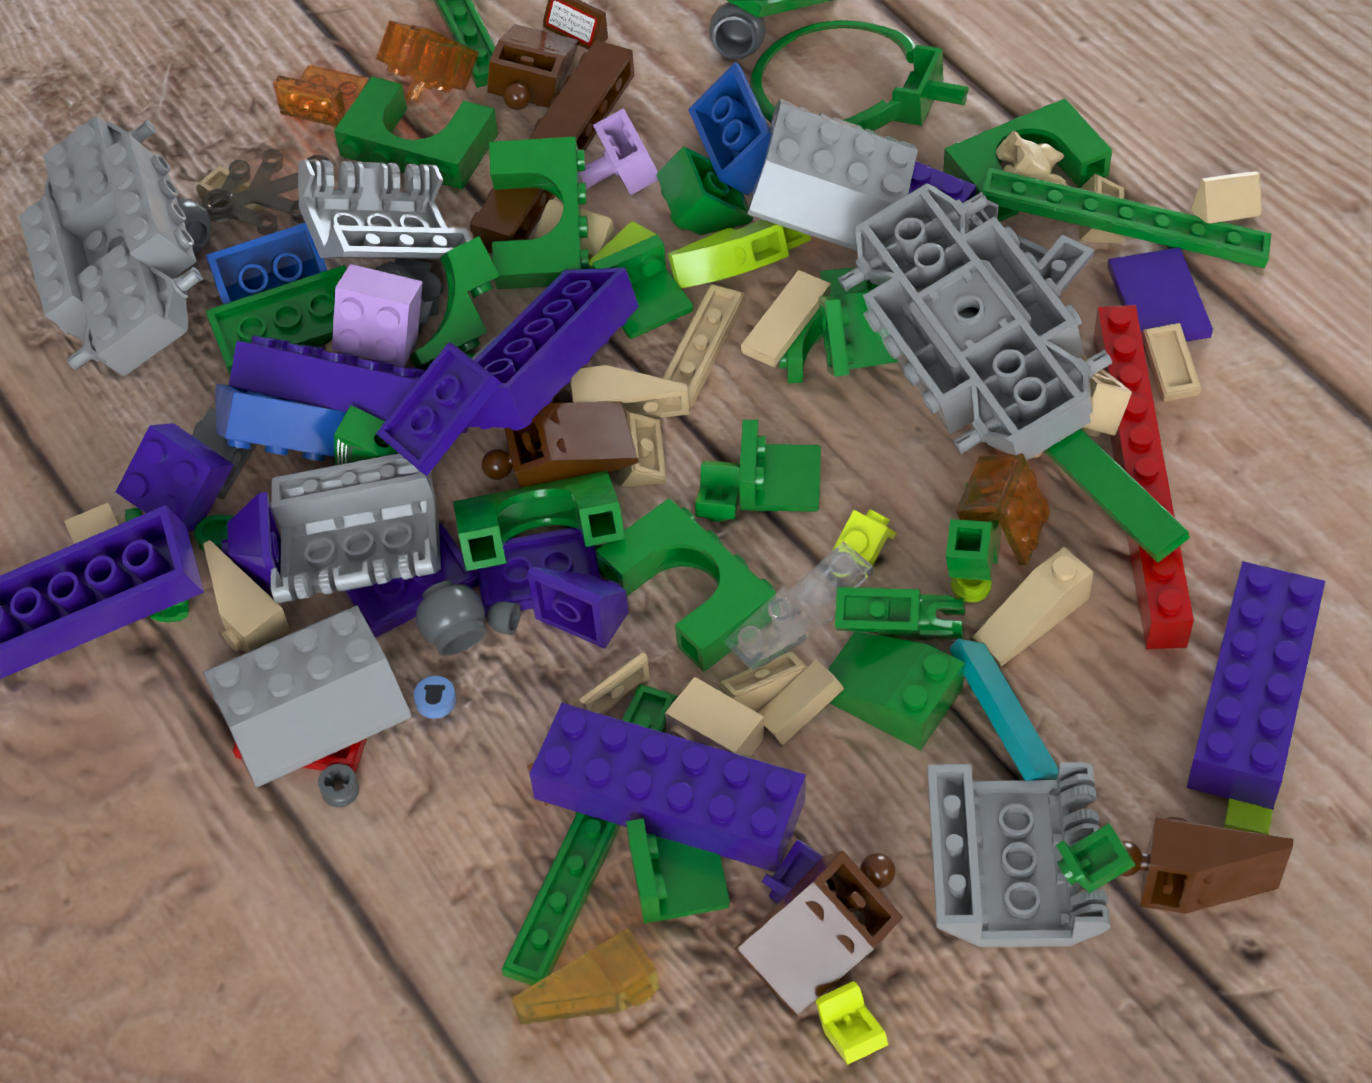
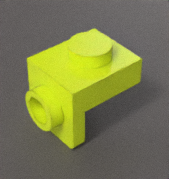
(866, 534)
(850, 1023)

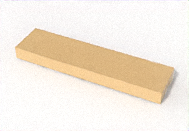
(705, 339)

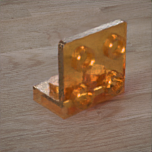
(318, 94)
(1007, 492)

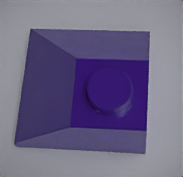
(255, 541)
(578, 603)

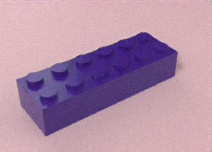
(552, 343)
(321, 376)
(95, 588)
(1257, 686)
(673, 783)

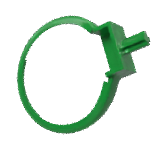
(907, 103)

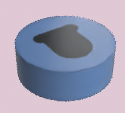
(434, 697)

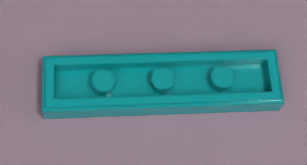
(1004, 711)

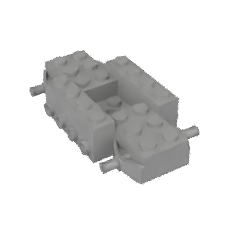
(110, 246)
(1006, 365)

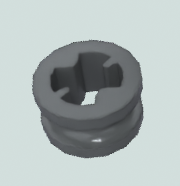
(350, 785)

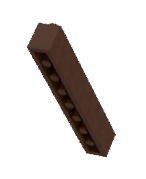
(582, 102)

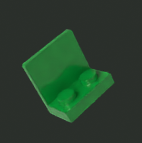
(655, 289)
(847, 335)
(777, 474)
(674, 877)

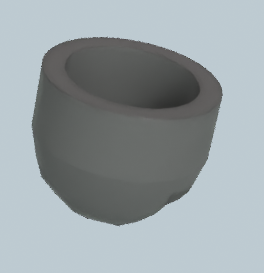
(504, 617)

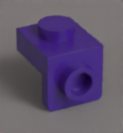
(792, 870)

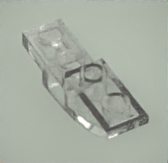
(799, 613)

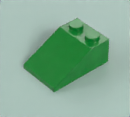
(897, 685)

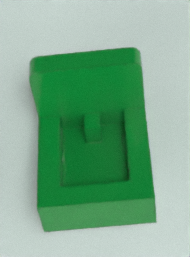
(718, 491)
(1095, 859)

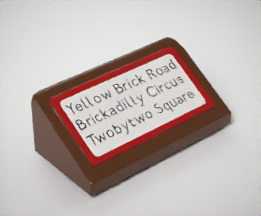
(576, 21)

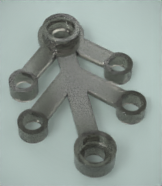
(259, 192)

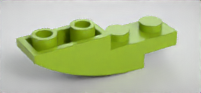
(733, 252)

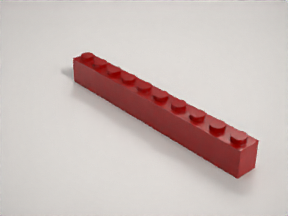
(1138, 450)

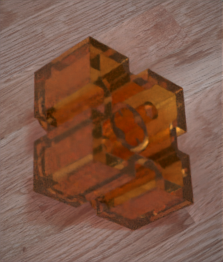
(426, 57)

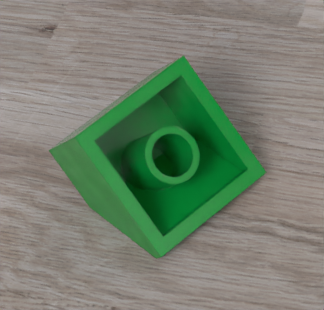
(698, 197)

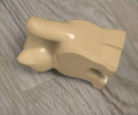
(1030, 158)

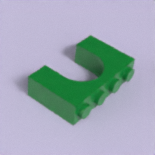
(1053, 124)
(456, 150)
(551, 166)
(578, 502)
(673, 539)

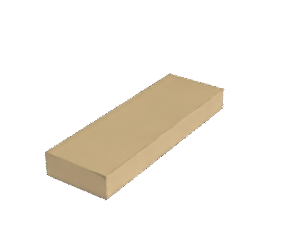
(785, 318)

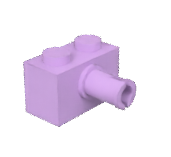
(623, 155)

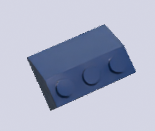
(732, 130)
(264, 263)
(275, 422)

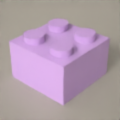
(376, 315)

